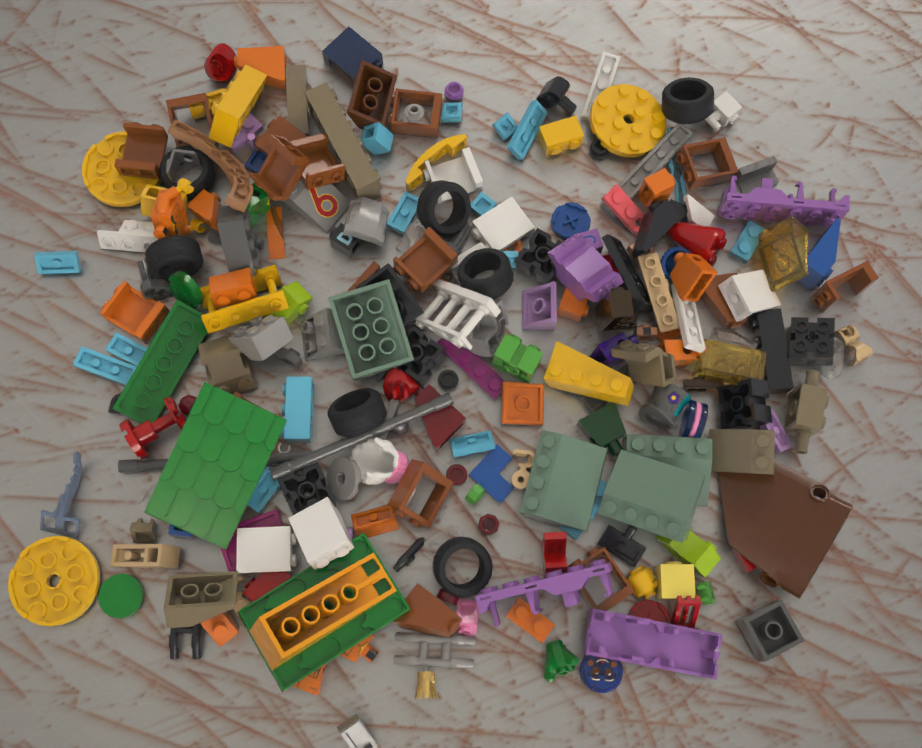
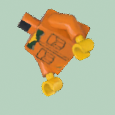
(170, 214)

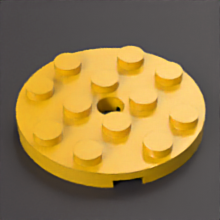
(618, 136)
(103, 178)
(31, 575)

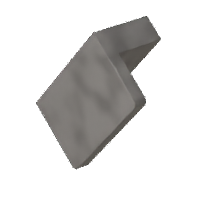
(750, 175)

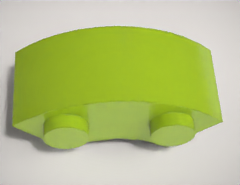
(297, 300)
(694, 552)

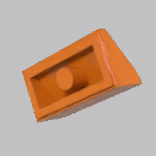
(374, 521)

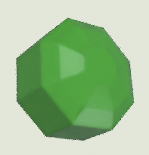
(475, 494)

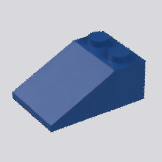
(822, 257)

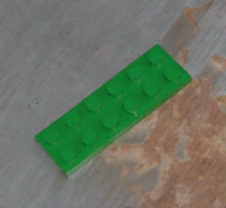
(162, 364)

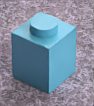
(377, 138)

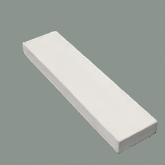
(603, 79)
(688, 323)

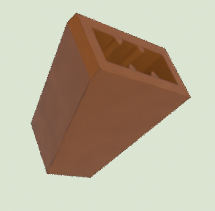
(717, 305)
(428, 614)

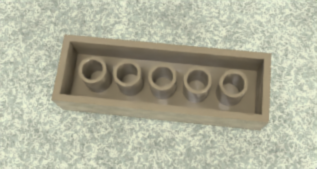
(342, 142)

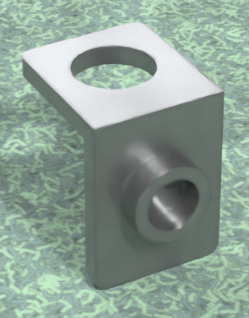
(176, 159)

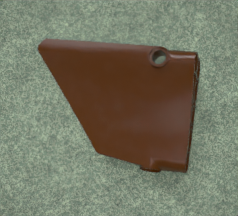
(781, 523)

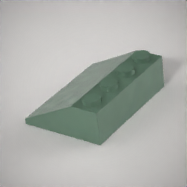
(371, 329)
(682, 452)
(563, 481)
(652, 495)

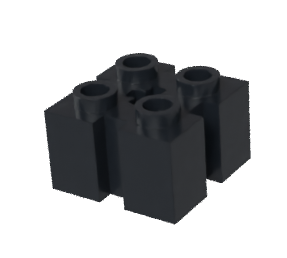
(530, 260)
(823, 335)
(430, 354)
(745, 404)
(312, 482)

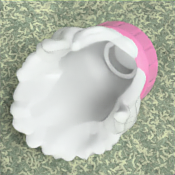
(379, 461)

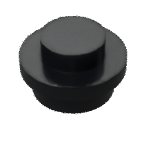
(598, 150)
(448, 380)

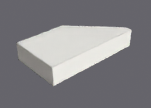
(697, 213)

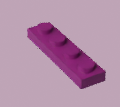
(474, 368)

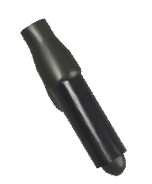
(408, 556)

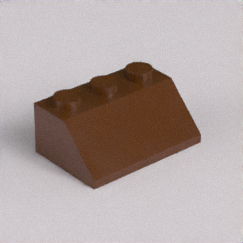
(371, 95)

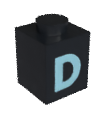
(345, 244)

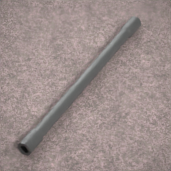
(137, 465)
(290, 466)

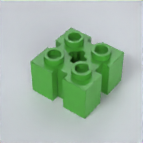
(517, 358)

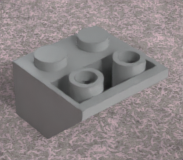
(321, 336)
(262, 337)

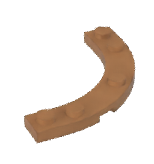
(241, 189)

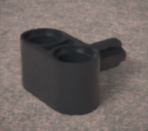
(554, 93)

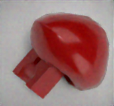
(399, 385)

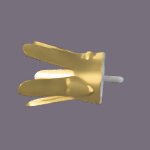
(426, 684)

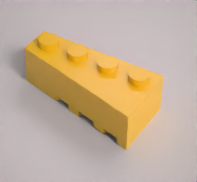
(236, 105)
(584, 376)

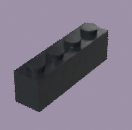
(771, 338)

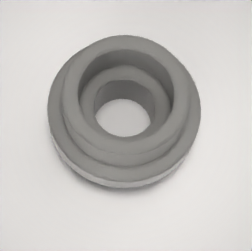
(414, 117)

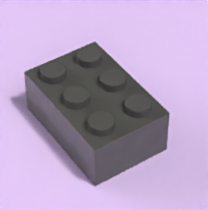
(237, 239)

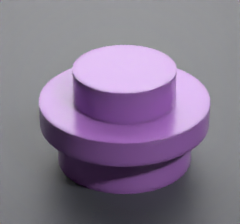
(454, 91)

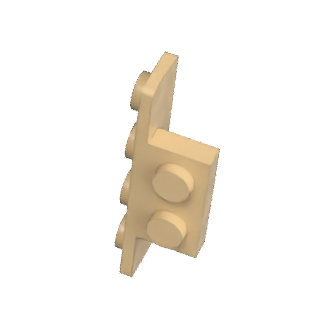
(658, 292)

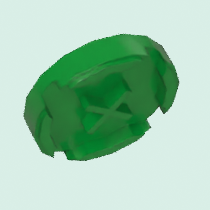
(185, 289)
(121, 596)

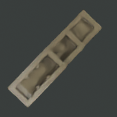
(296, 100)

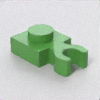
(706, 592)

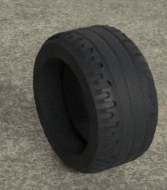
(687, 100)
(204, 181)
(460, 211)
(173, 255)
(481, 261)
(357, 412)
(478, 582)

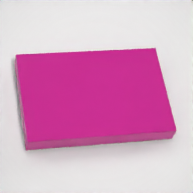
(268, 519)

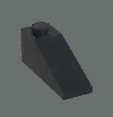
(654, 225)

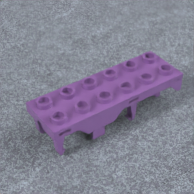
(776, 206)
(554, 583)
(652, 643)

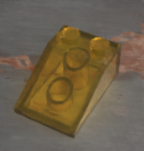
(784, 253)

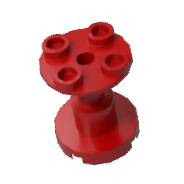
(148, 431)

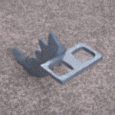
(65, 499)

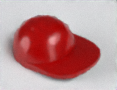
(220, 63)

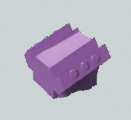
(583, 269)

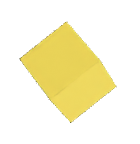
(674, 580)

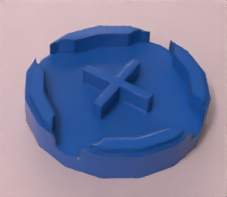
(570, 220)

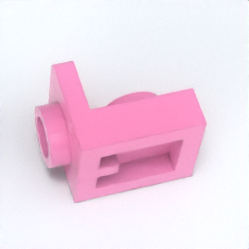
(469, 612)

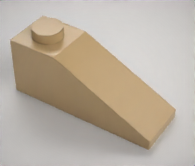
(145, 556)

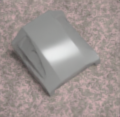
(366, 220)

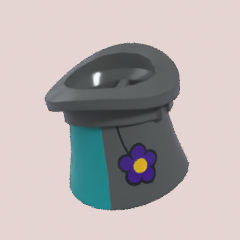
(664, 406)

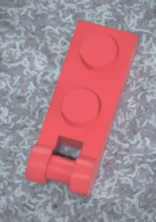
(623, 208)

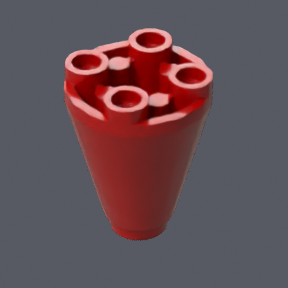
(699, 239)

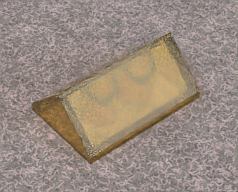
(729, 362)

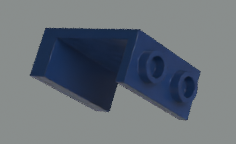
(349, 50)

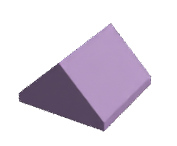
(539, 308)

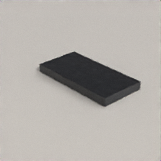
(628, 272)

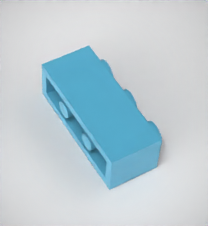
(298, 409)

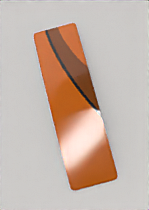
(275, 233)

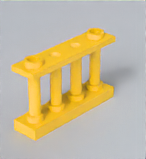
(239, 313)

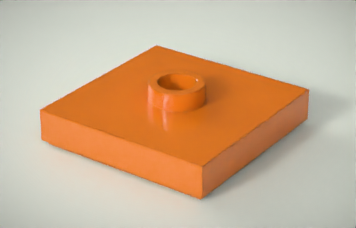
(522, 403)

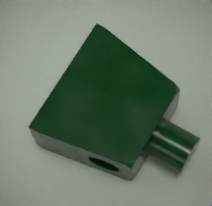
(604, 428)

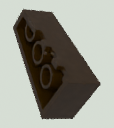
(616, 311)

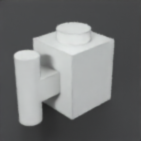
(725, 111)

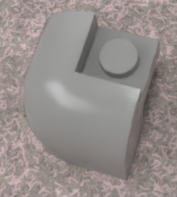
(488, 332)

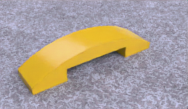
(450, 145)

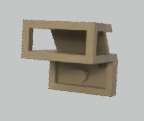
(647, 363)
(226, 366)

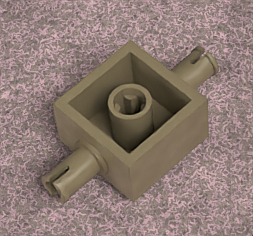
(806, 411)

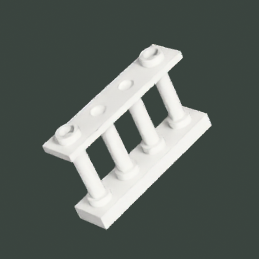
(457, 296)

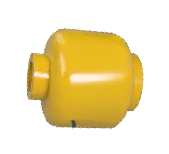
(643, 582)

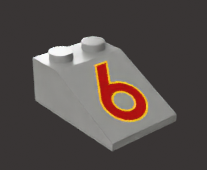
(319, 205)

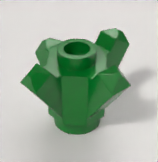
(558, 660)

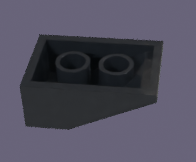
(406, 303)

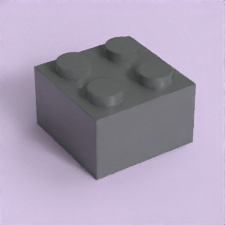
(770, 631)

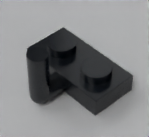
(622, 544)

